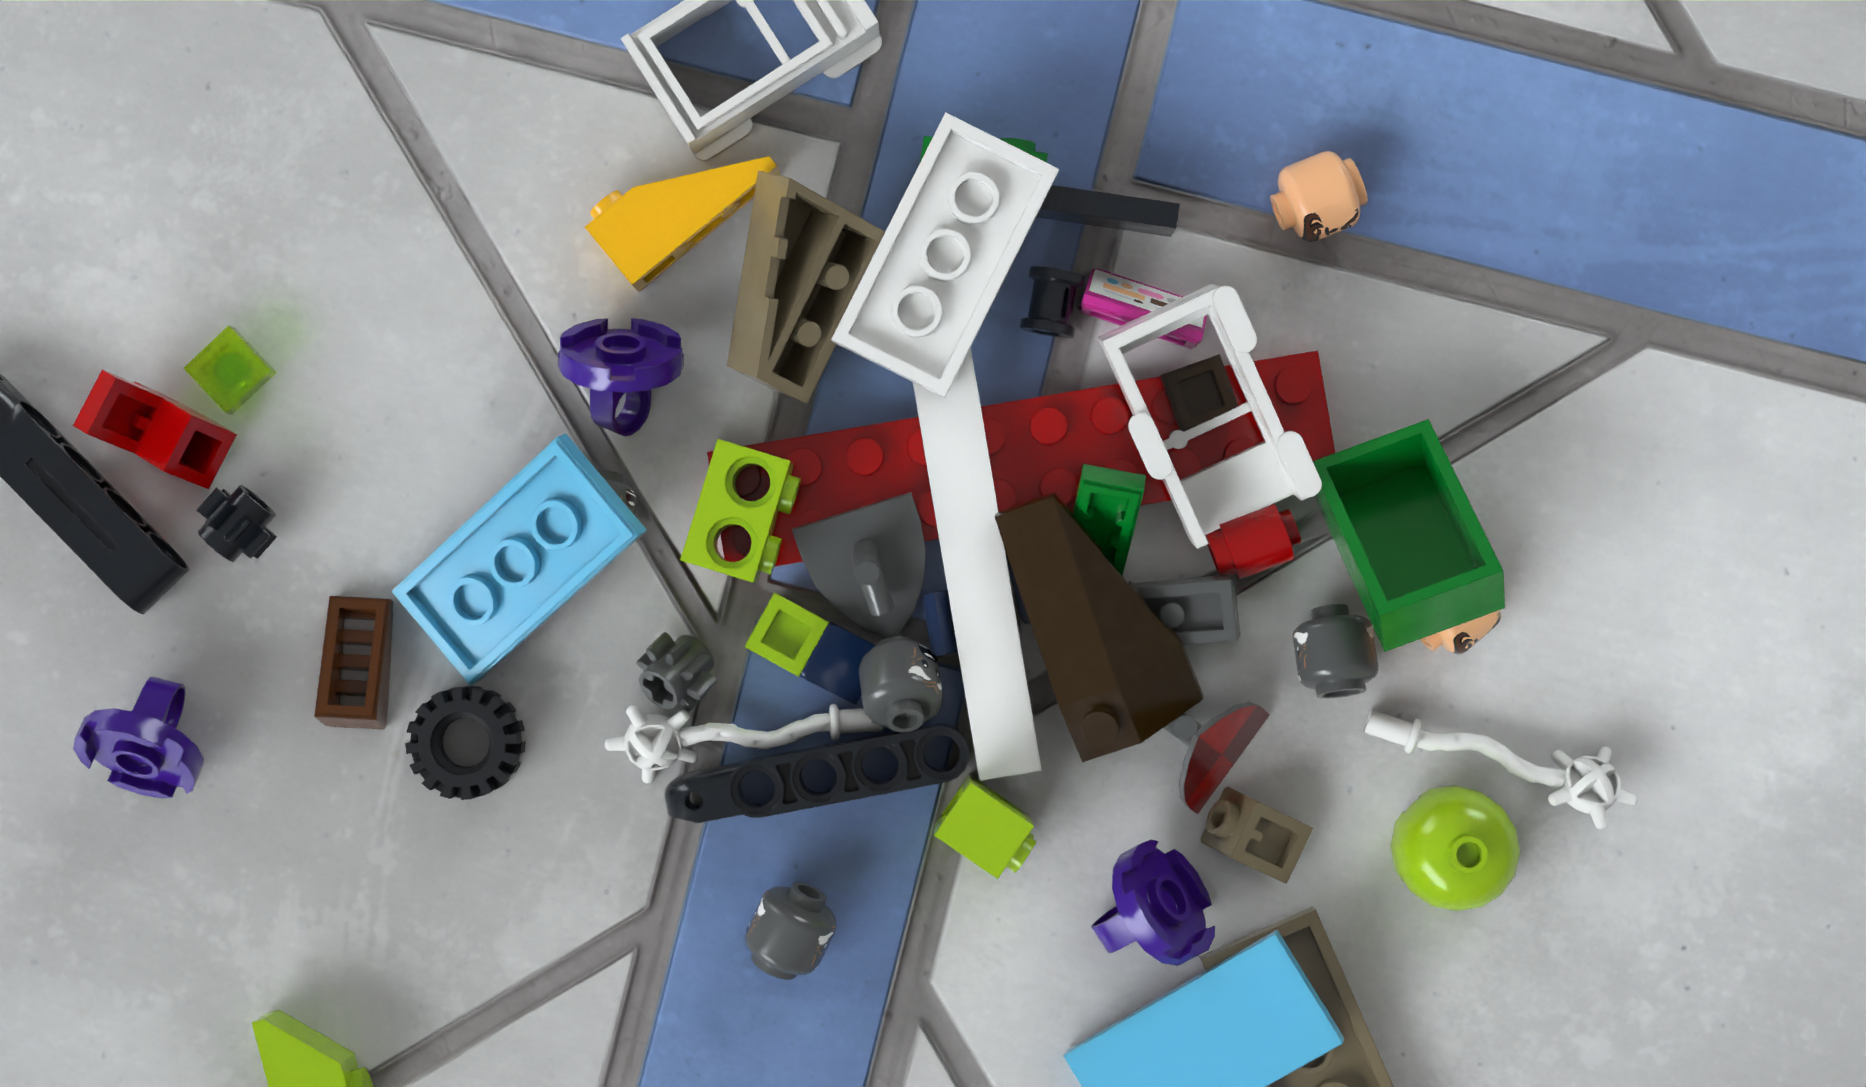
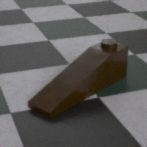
(1103, 648)

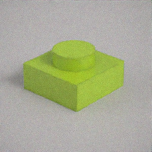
(786, 634)

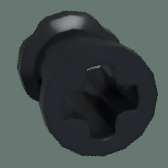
(1052, 302)

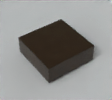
(1198, 392)

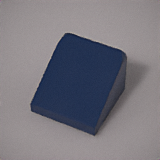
(939, 623)
(837, 662)

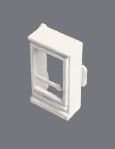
(846, 38)
(1238, 483)

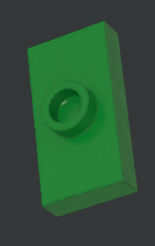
(1109, 508)

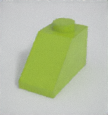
(303, 1057)

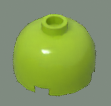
(1455, 848)

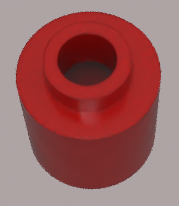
(1254, 542)

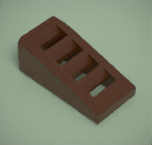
(333, 661)

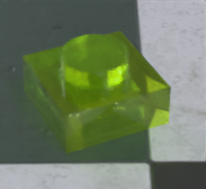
(230, 370)

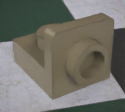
(1255, 834)

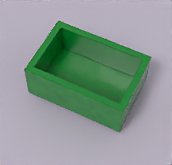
(1408, 535)

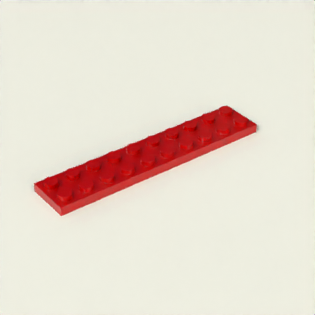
(1032, 450)

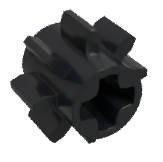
(236, 523)

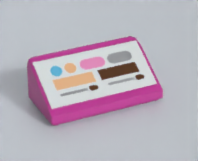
(1124, 300)

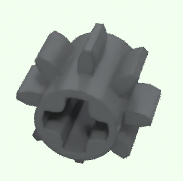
(676, 671)

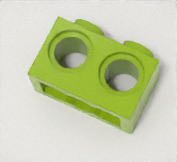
(723, 507)
(986, 828)

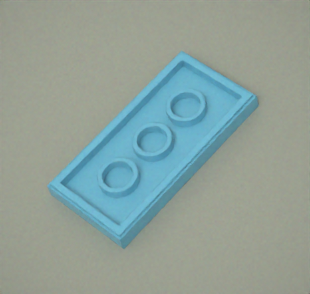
(519, 559)
(1223, 1028)

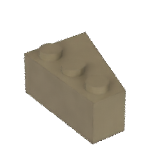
(795, 284)

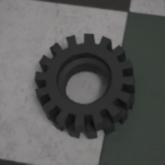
(428, 749)

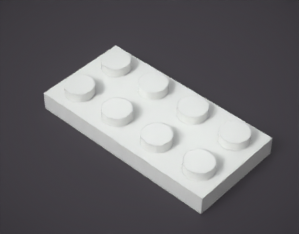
(945, 255)

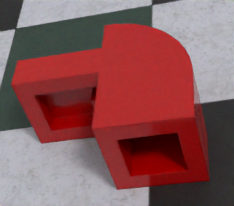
(155, 429)

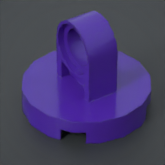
(620, 363)
(143, 743)
(1157, 906)

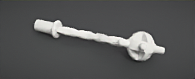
(658, 741)
(1585, 782)

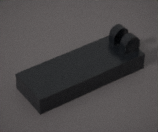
(1110, 211)

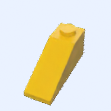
(667, 218)

